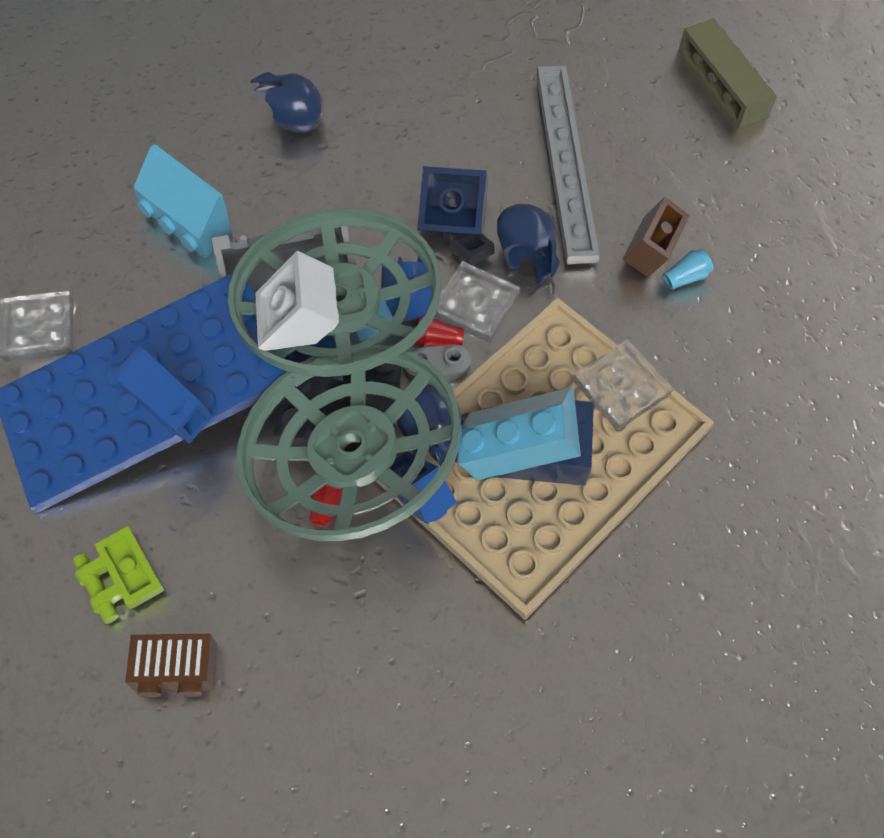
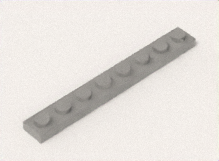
(567, 166)

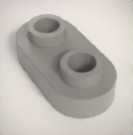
(439, 357)

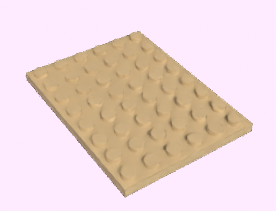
(536, 533)

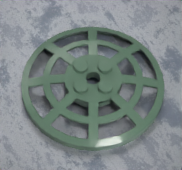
(351, 281)
(337, 430)

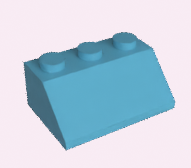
(181, 202)
(520, 435)

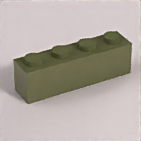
(726, 73)

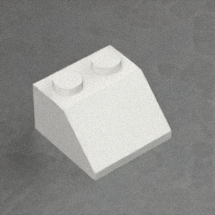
(296, 304)

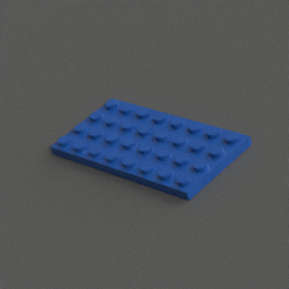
(80, 425)

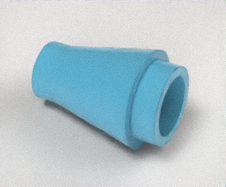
(691, 268)

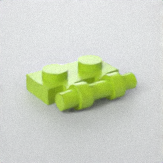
(128, 568)

